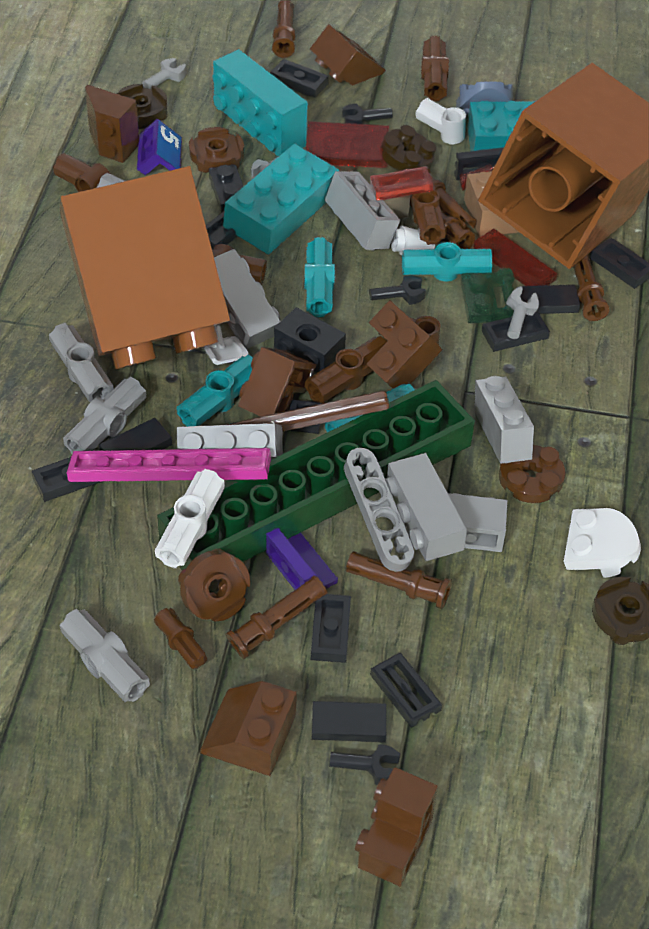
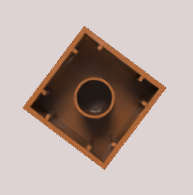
(574, 165)
(144, 265)

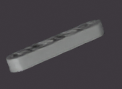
(381, 508)

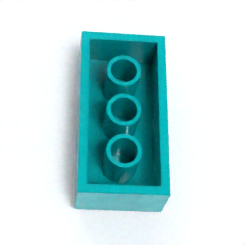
(259, 102)
(492, 123)
(279, 199)

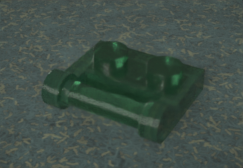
(480, 295)

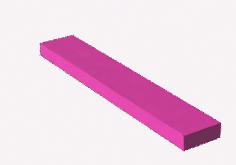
(168, 464)

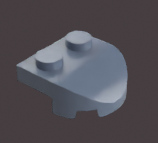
(483, 92)

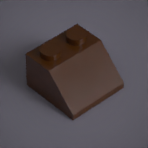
(344, 57)
(112, 123)
(252, 726)

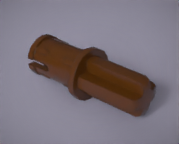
(180, 638)

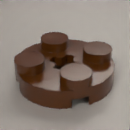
(229, 147)
(534, 489)
(197, 579)

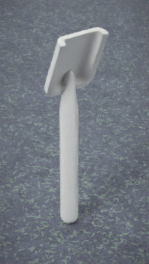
(226, 350)

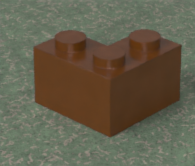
(406, 350)
(274, 380)
(399, 826)

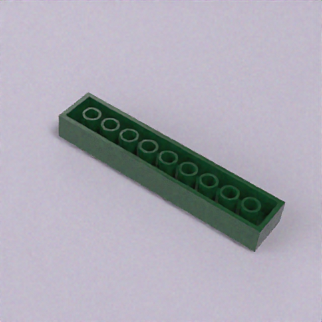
(311, 479)

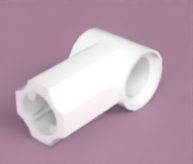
(448, 121)

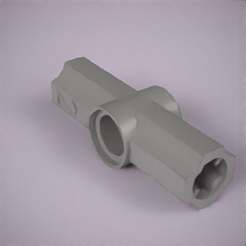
(80, 362)
(105, 416)
(104, 655)

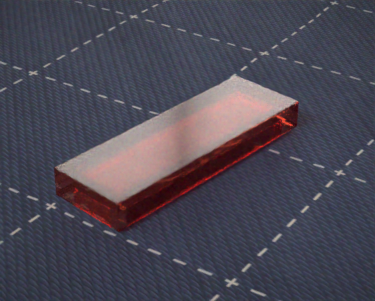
(507, 254)

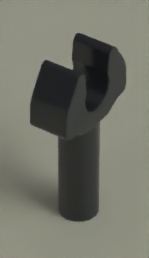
(355, 115)
(409, 289)
(370, 763)

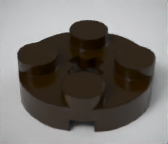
(152, 103)
(420, 150)
(609, 614)

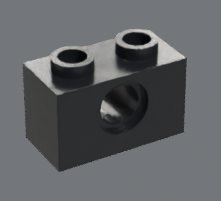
(309, 338)

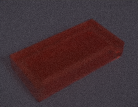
(401, 183)

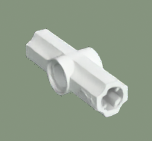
(189, 518)

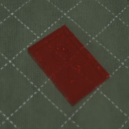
(347, 143)

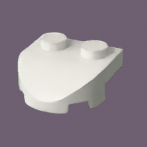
(601, 541)

